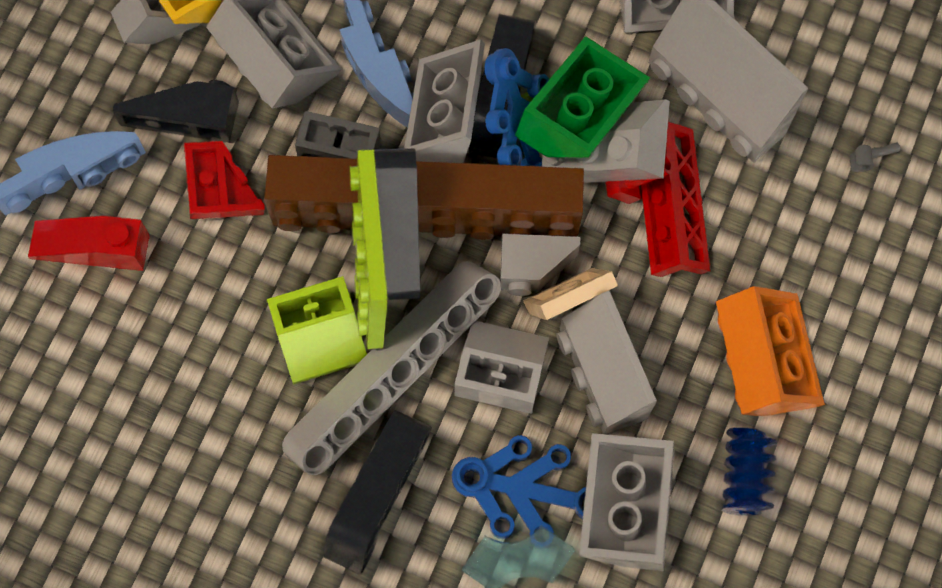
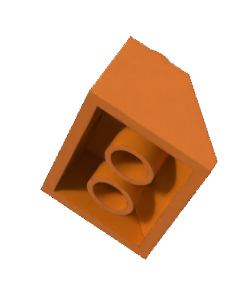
(768, 352)

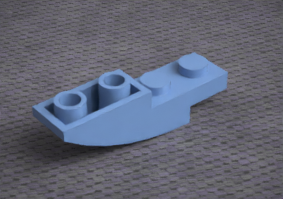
(376, 69)
(79, 158)

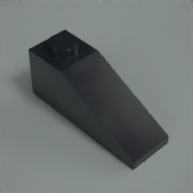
(185, 110)

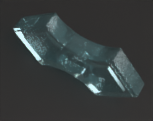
(536, 556)

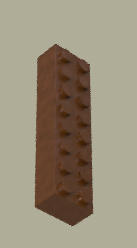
(451, 197)

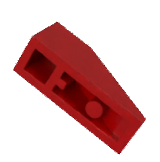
(91, 242)

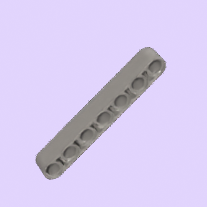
(392, 369)

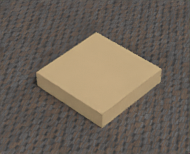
(570, 293)

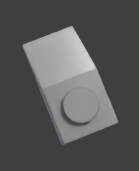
(145, 22)
(534, 260)

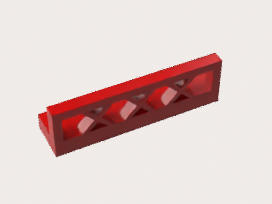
(664, 216)

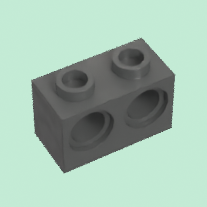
(334, 137)

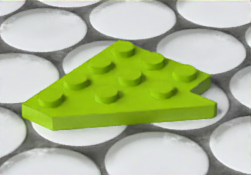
(369, 260)

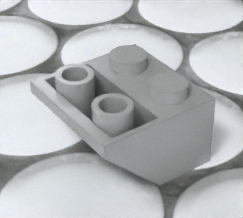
(501, 366)

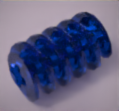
(747, 472)

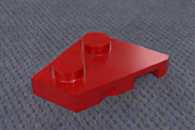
(216, 184)

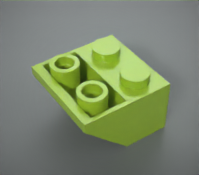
(317, 330)

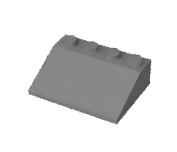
(727, 76)

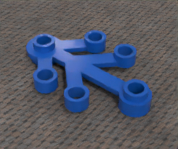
(505, 74)
(517, 487)

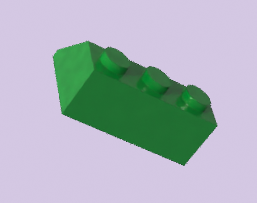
(580, 102)

